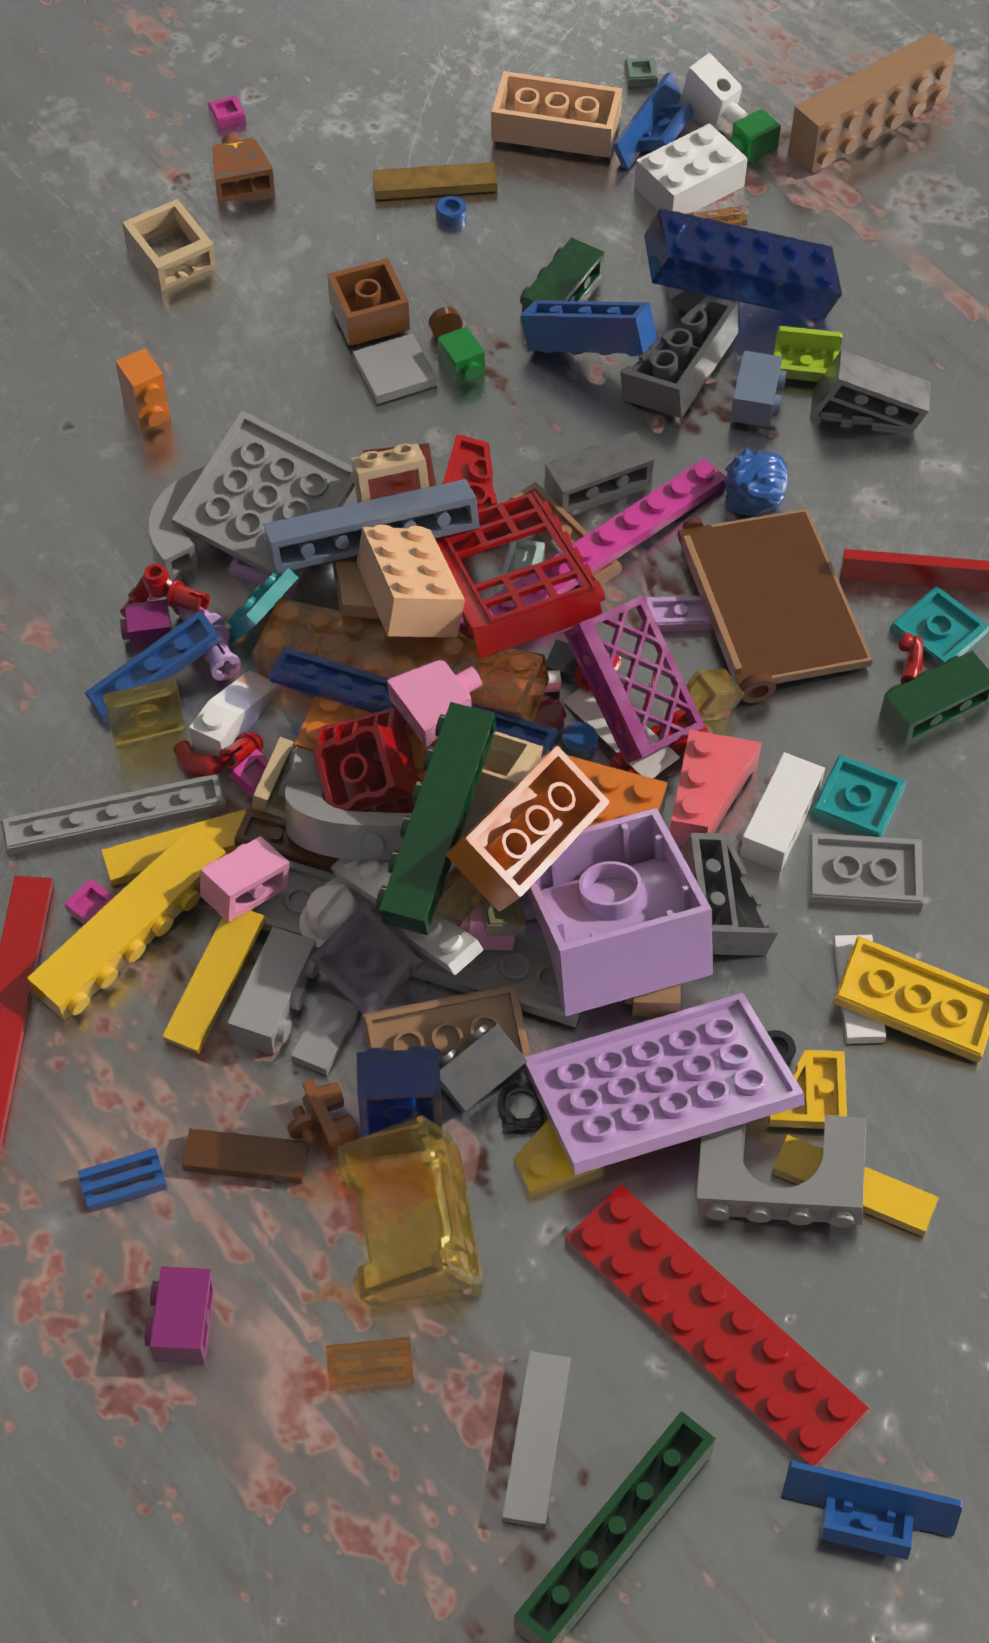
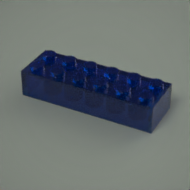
(742, 264)

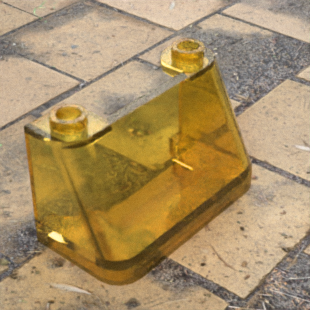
(411, 1213)

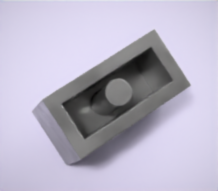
(479, 1067)

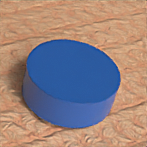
(450, 211)
(579, 740)

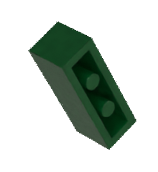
(567, 276)
(936, 697)

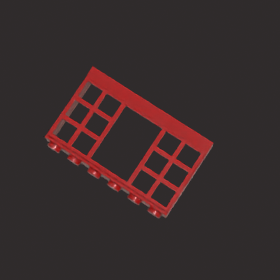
(503, 525)

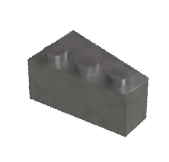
(870, 392)
(737, 914)

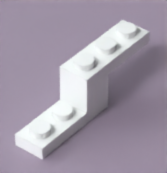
(445, 942)

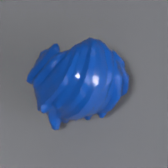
(755, 482)

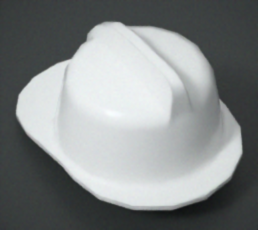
(329, 909)

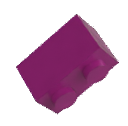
(181, 1315)

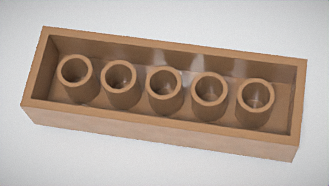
(871, 102)

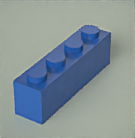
(589, 327)

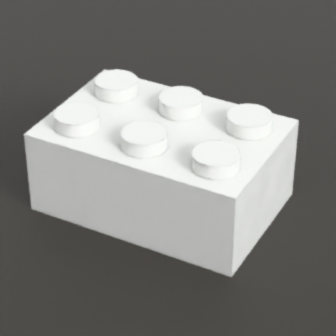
(691, 171)

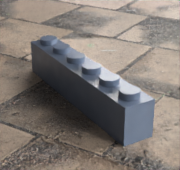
(337, 531)

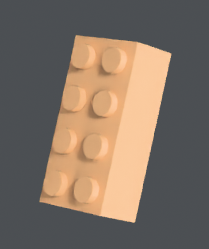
(556, 114)
(409, 582)

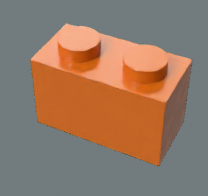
(143, 389)

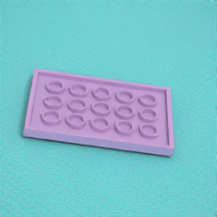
(661, 1082)

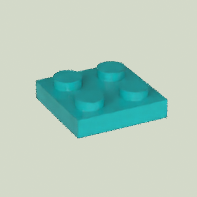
(259, 603)

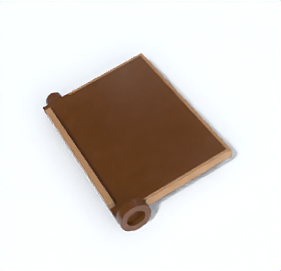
(773, 600)

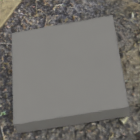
(395, 368)

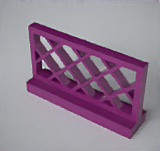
(608, 687)

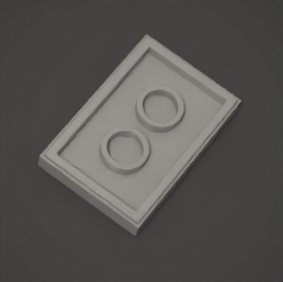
(865, 871)

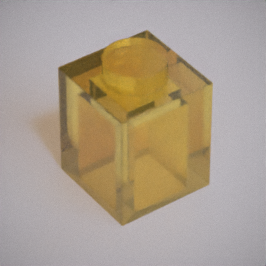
(714, 693)

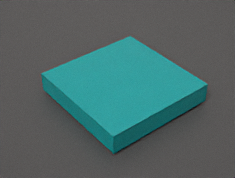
(943, 626)
(858, 798)

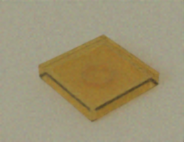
(144, 711)

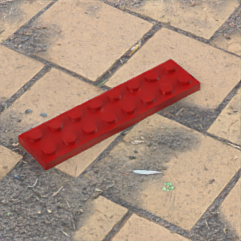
(716, 1327)

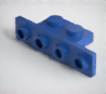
(654, 123)
(870, 1511)

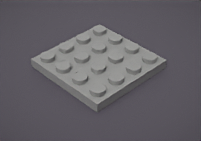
(257, 480)

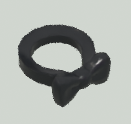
(512, 1123)

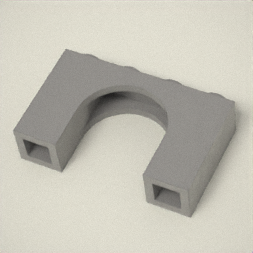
(829, 1196)

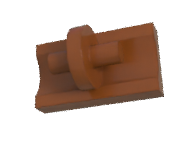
(319, 1103)

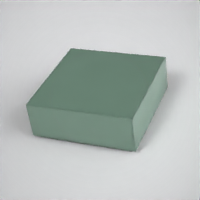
(641, 72)

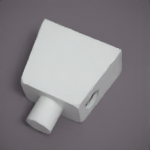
(712, 93)

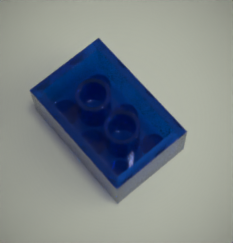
(397, 1087)

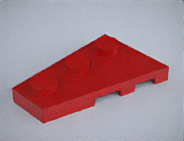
(472, 461)

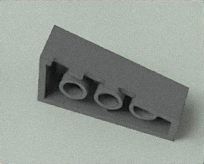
(683, 360)

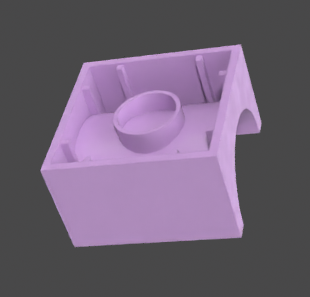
(621, 914)

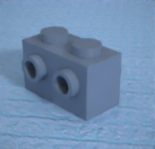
(757, 387)

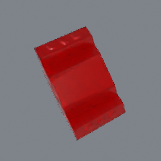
(367, 764)

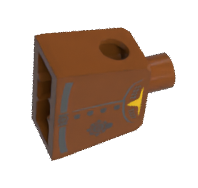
(241, 169)

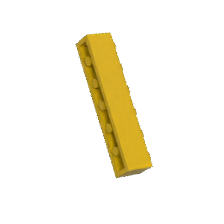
(125, 926)

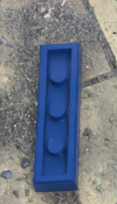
(159, 660)

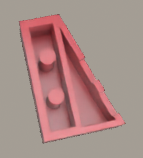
(710, 781)

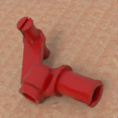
(157, 584)

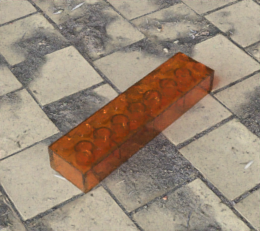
(510, 678)

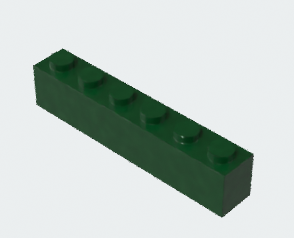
(437, 818)
(614, 1532)

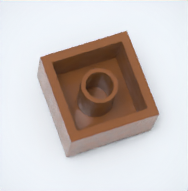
(368, 301)

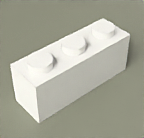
(780, 811)

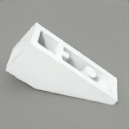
(231, 713)

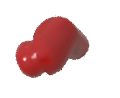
(914, 661)
(196, 764)

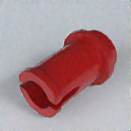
(238, 751)

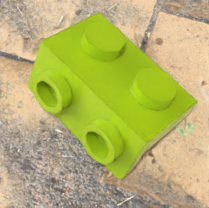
(806, 351)

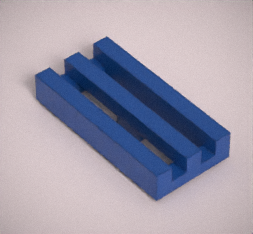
(118, 1166)

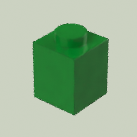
(756, 135)
(461, 355)

